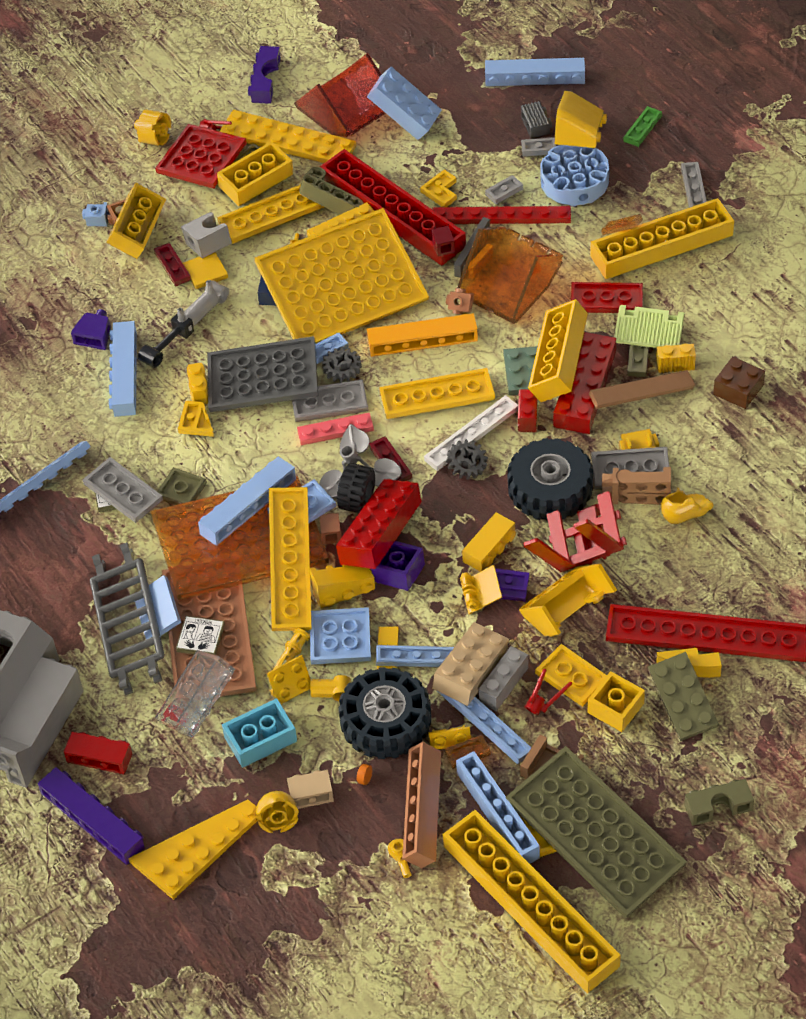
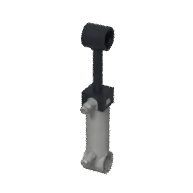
(184, 321)

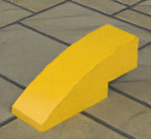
(703, 664)

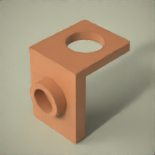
(112, 214)

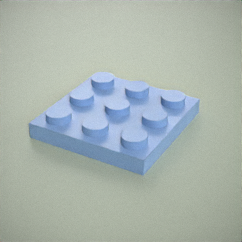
(340, 636)

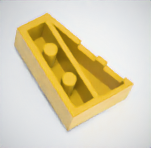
(340, 583)

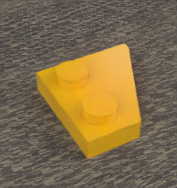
(195, 420)

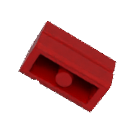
(527, 411)

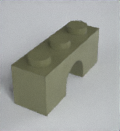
(733, 794)

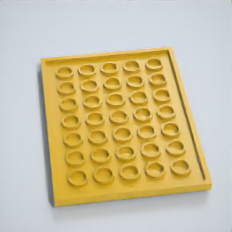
(342, 278)

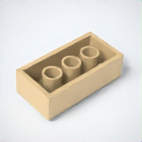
(470, 663)

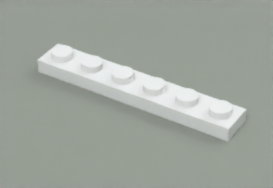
(473, 430)

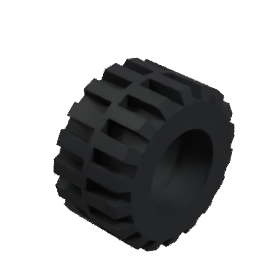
(355, 487)

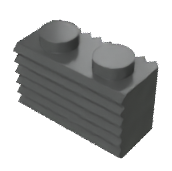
(535, 119)

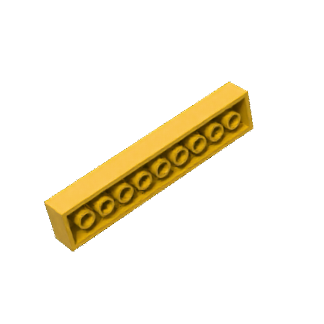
(532, 901)

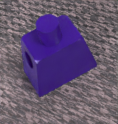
(92, 330)

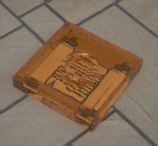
(622, 224)

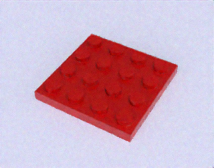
(200, 155)

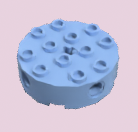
(574, 174)

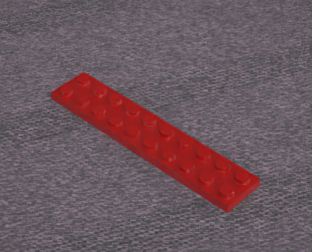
(707, 632)

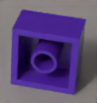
(400, 566)

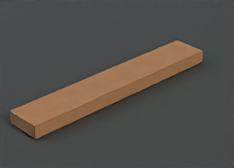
(641, 389)

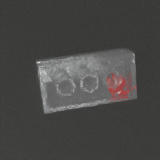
(195, 693)

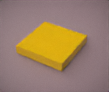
(205, 269)

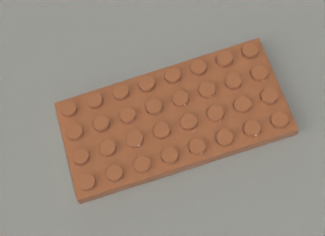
(234, 646)

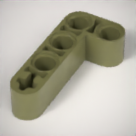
(326, 194)

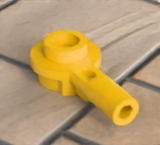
(395, 850)

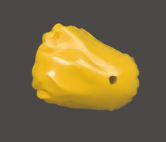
(681, 507)

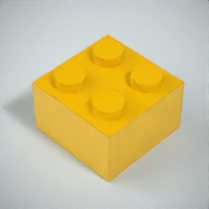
(616, 701)

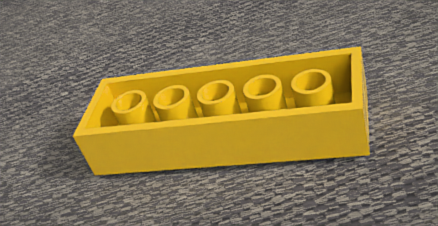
(558, 351)

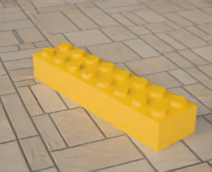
(662, 238)

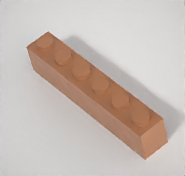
(422, 805)

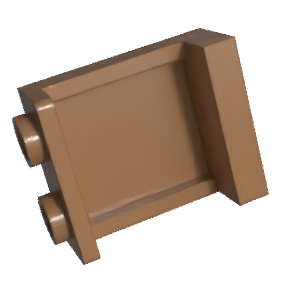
(538, 756)

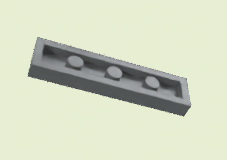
(461, 260)

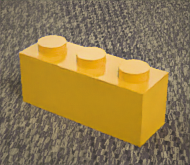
(489, 542)

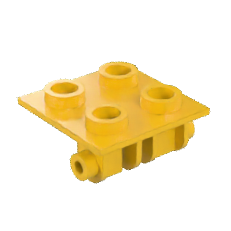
(480, 589)
(289, 680)

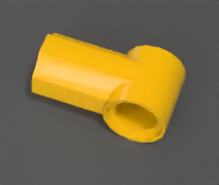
(329, 687)

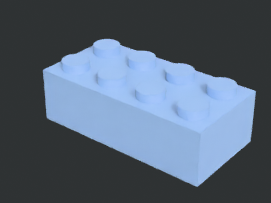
(404, 103)

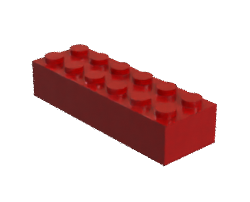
(575, 409)
(379, 524)

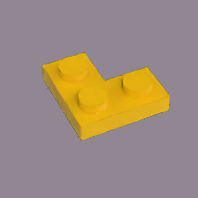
(438, 189)

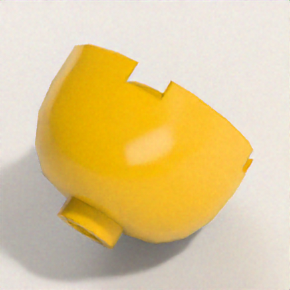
(277, 811)

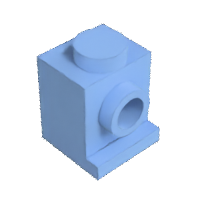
(96, 214)

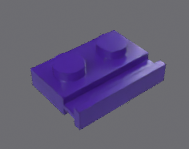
(513, 584)

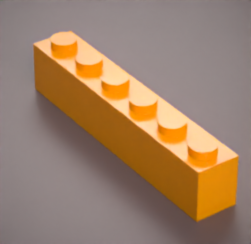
(422, 334)

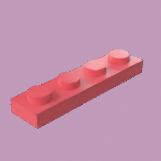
(333, 428)

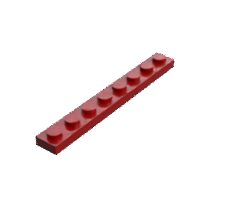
(506, 214)

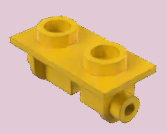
(445, 738)

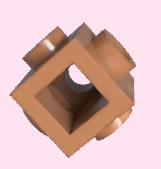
(466, 301)

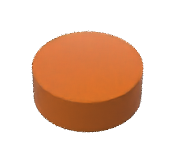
(364, 774)

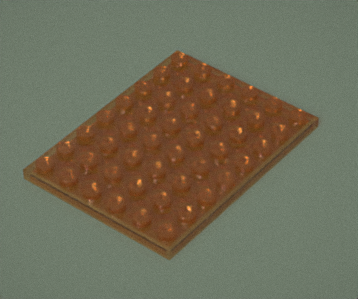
(241, 558)

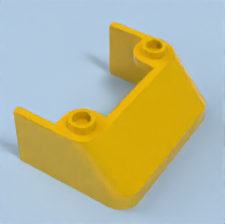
(566, 596)

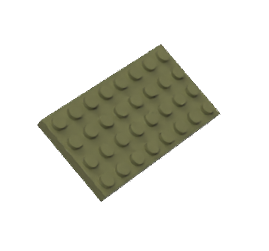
(596, 832)

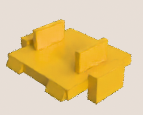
(638, 440)

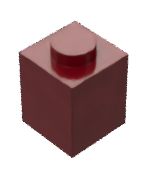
(443, 241)

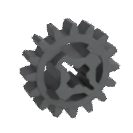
(340, 364)
(466, 461)

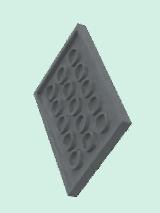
(262, 374)

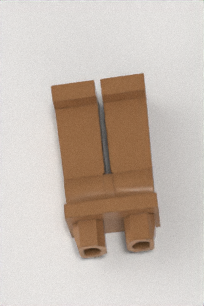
(637, 486)

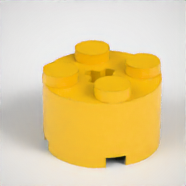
(153, 127)

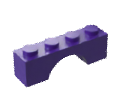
(267, 61)

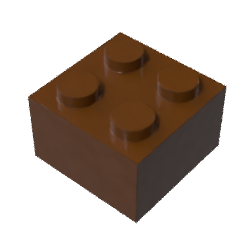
(739, 382)

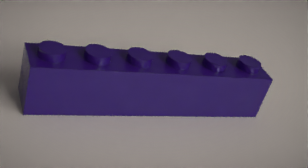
(91, 815)

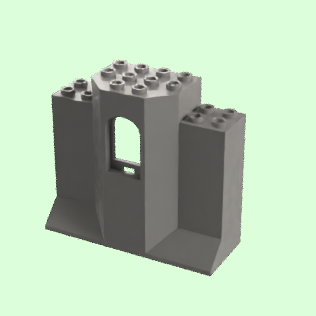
(34, 696)

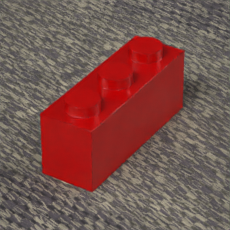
(98, 752)

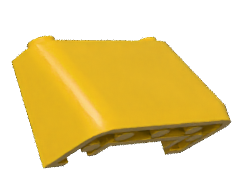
(578, 121)

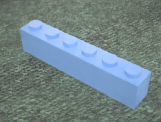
(534, 72)
(123, 368)
(245, 501)
(496, 806)

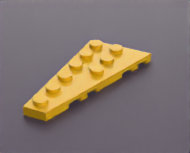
(187, 855)

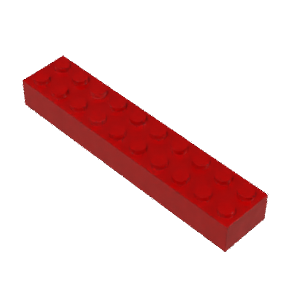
(406, 213)

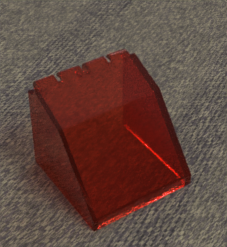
(342, 102)

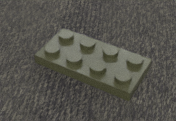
(683, 696)

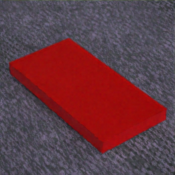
(607, 296)

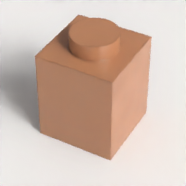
(330, 528)

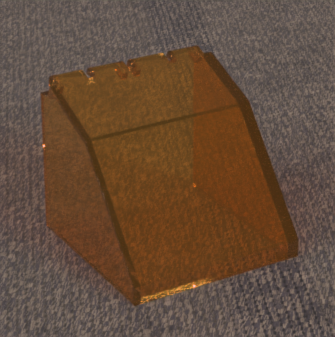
(508, 272)

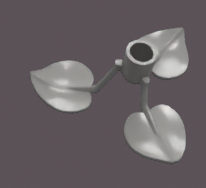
(352, 443)

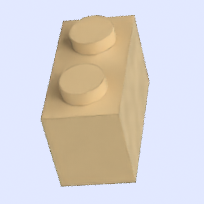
(311, 788)

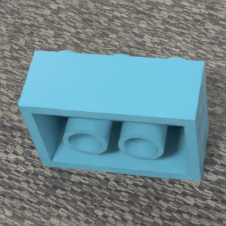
(259, 732)

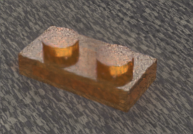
(461, 749)

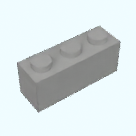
(503, 678)

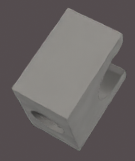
(205, 236)

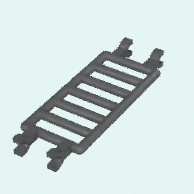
(151, 661)

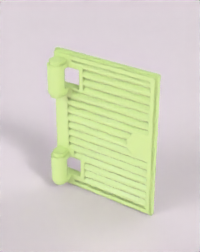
(648, 327)

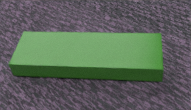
(642, 126)

